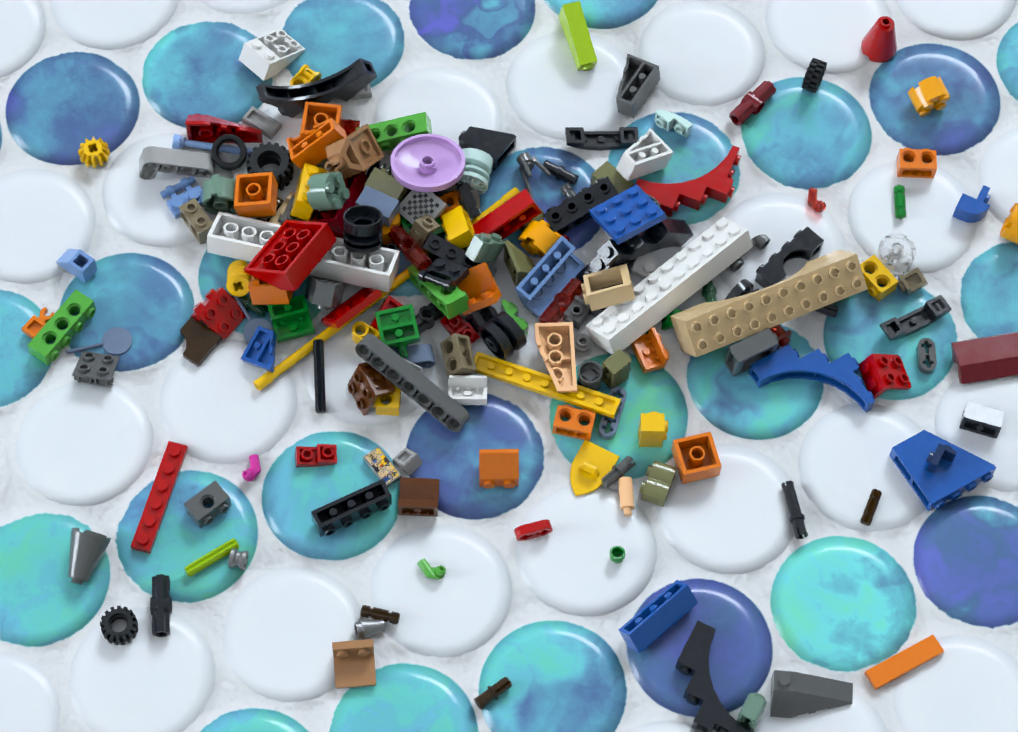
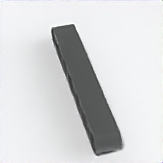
(412, 382)

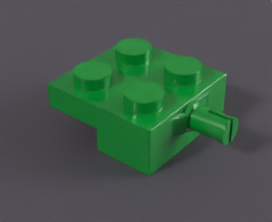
(291, 319)
(398, 327)

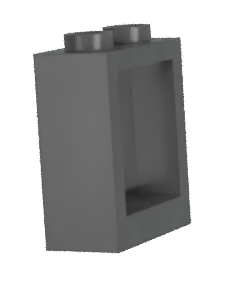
(750, 350)

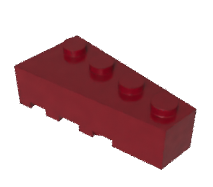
(335, 217)

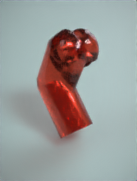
(812, 201)

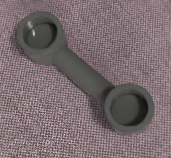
(760, 242)

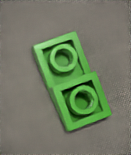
(511, 309)

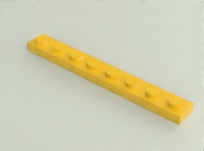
(543, 384)

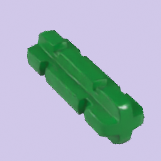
(900, 202)

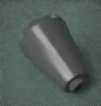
(85, 554)

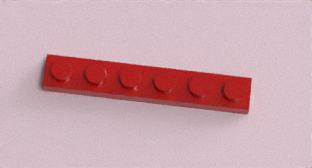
(159, 497)

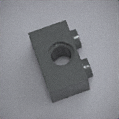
(211, 494)

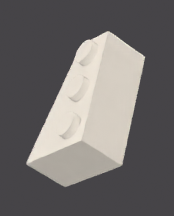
(644, 157)

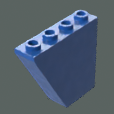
(949, 477)

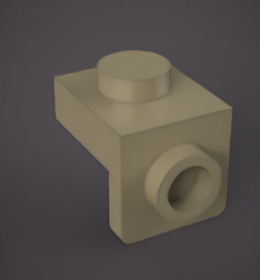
(422, 229)
(911, 281)

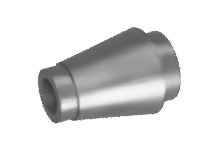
(368, 628)

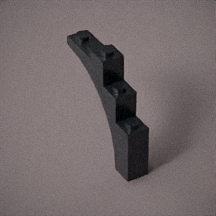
(340, 85)
(662, 235)
(700, 691)

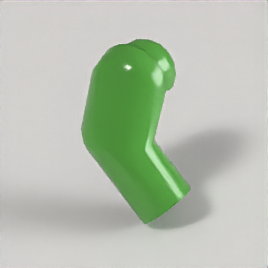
(431, 572)

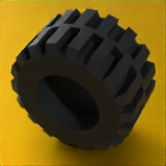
(271, 154)

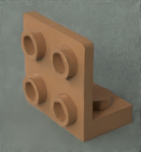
(354, 663)

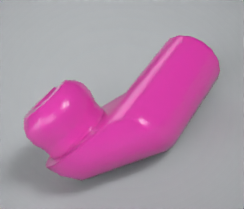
(255, 469)

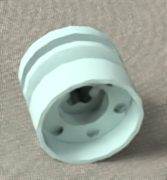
(477, 169)

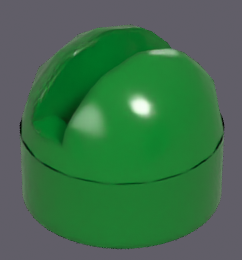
(617, 554)

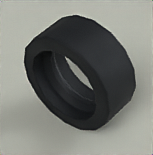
(227, 138)

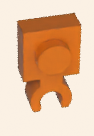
(35, 323)

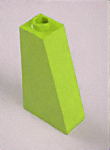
(577, 35)

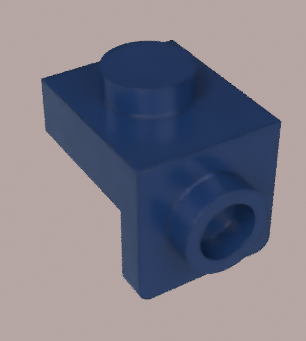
(942, 451)

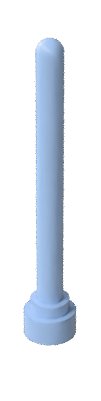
(181, 142)

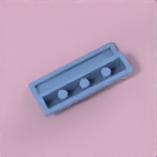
(549, 277)

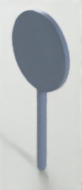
(252, 325)
(114, 341)

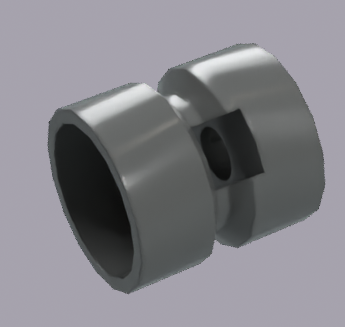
(590, 375)

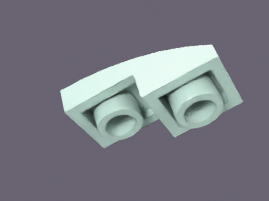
(668, 120)

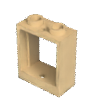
(608, 296)

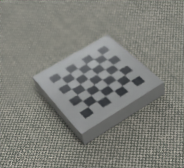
(420, 203)

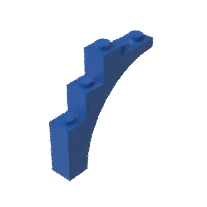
(814, 366)

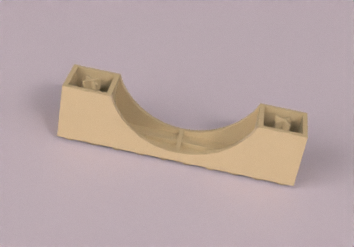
(733, 319)

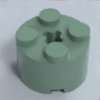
(327, 191)
(218, 194)

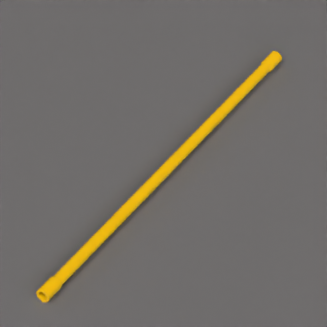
(269, 377)

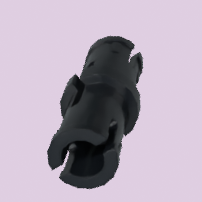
(561, 173)

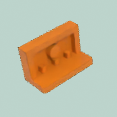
(650, 351)

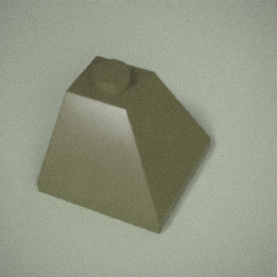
(517, 262)

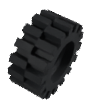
(814, 75)
(110, 617)

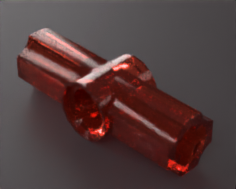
(409, 248)
(555, 311)

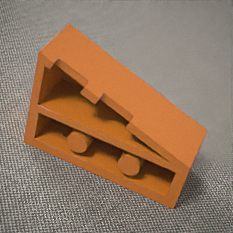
(311, 146)

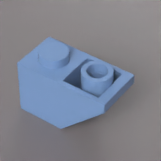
(78, 264)

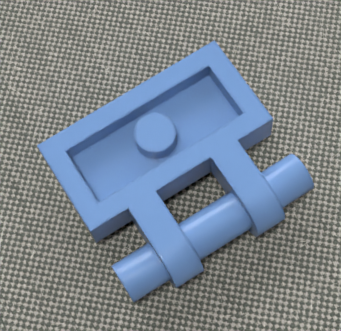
(176, 201)

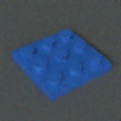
(627, 214)

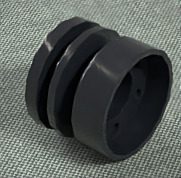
(362, 229)

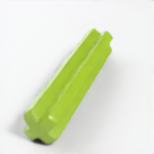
(211, 557)

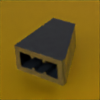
(494, 143)

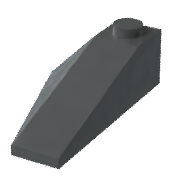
(804, 693)

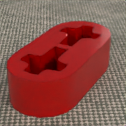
(533, 530)

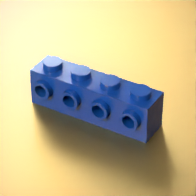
(658, 616)

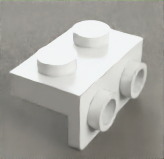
(468, 389)

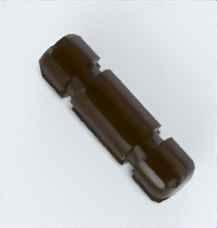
(871, 507)
(377, 613)

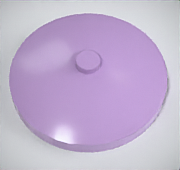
(427, 163)

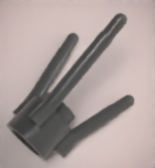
(526, 164)

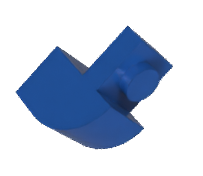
(972, 209)

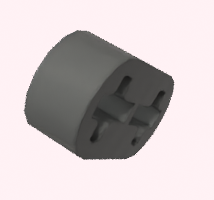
(930, 355)

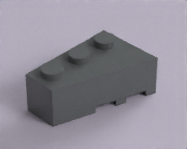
(636, 85)
(324, 292)

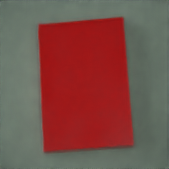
(351, 307)

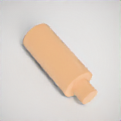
(626, 495)

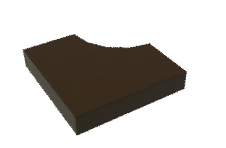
(199, 341)

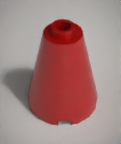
(880, 40)

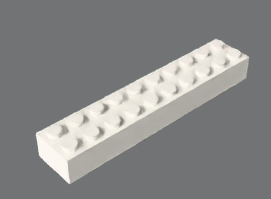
(245, 237)
(670, 285)

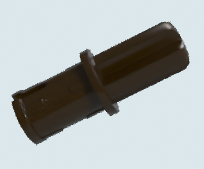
(492, 692)

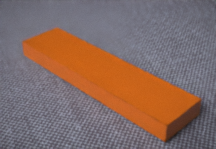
(904, 662)

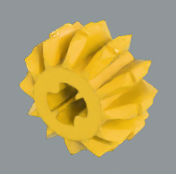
(94, 152)

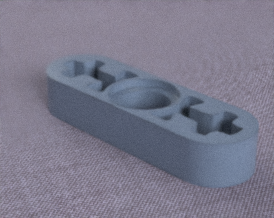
(614, 422)

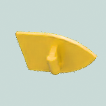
(590, 467)

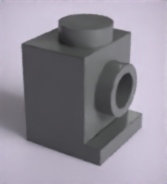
(581, 315)

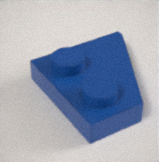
(261, 349)

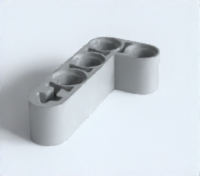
(174, 161)

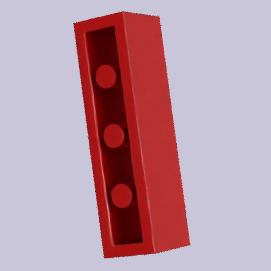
(509, 216)

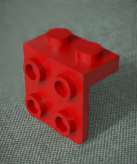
(219, 312)
(884, 373)

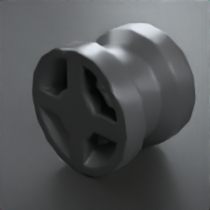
(238, 559)

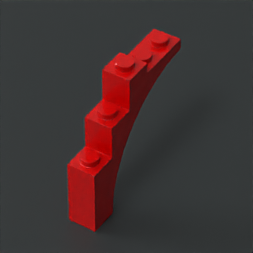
(715, 185)

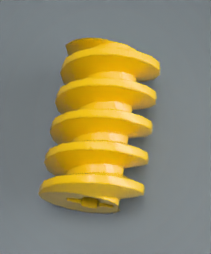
(237, 279)

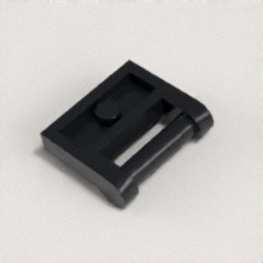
(444, 274)

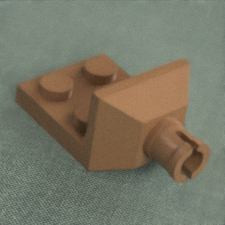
(353, 153)

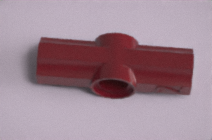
(752, 103)

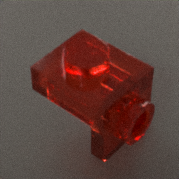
(783, 336)

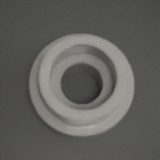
(582, 347)

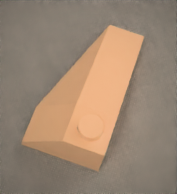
(558, 352)

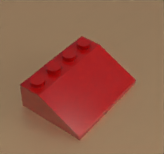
(291, 253)

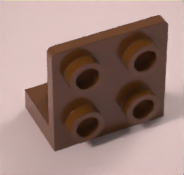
(367, 386)
(418, 497)

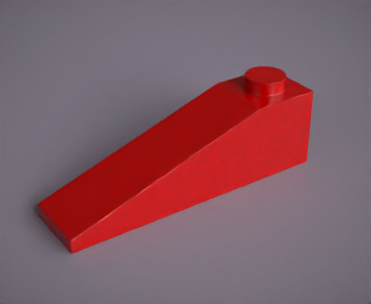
(209, 128)

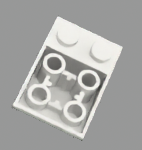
(270, 53)

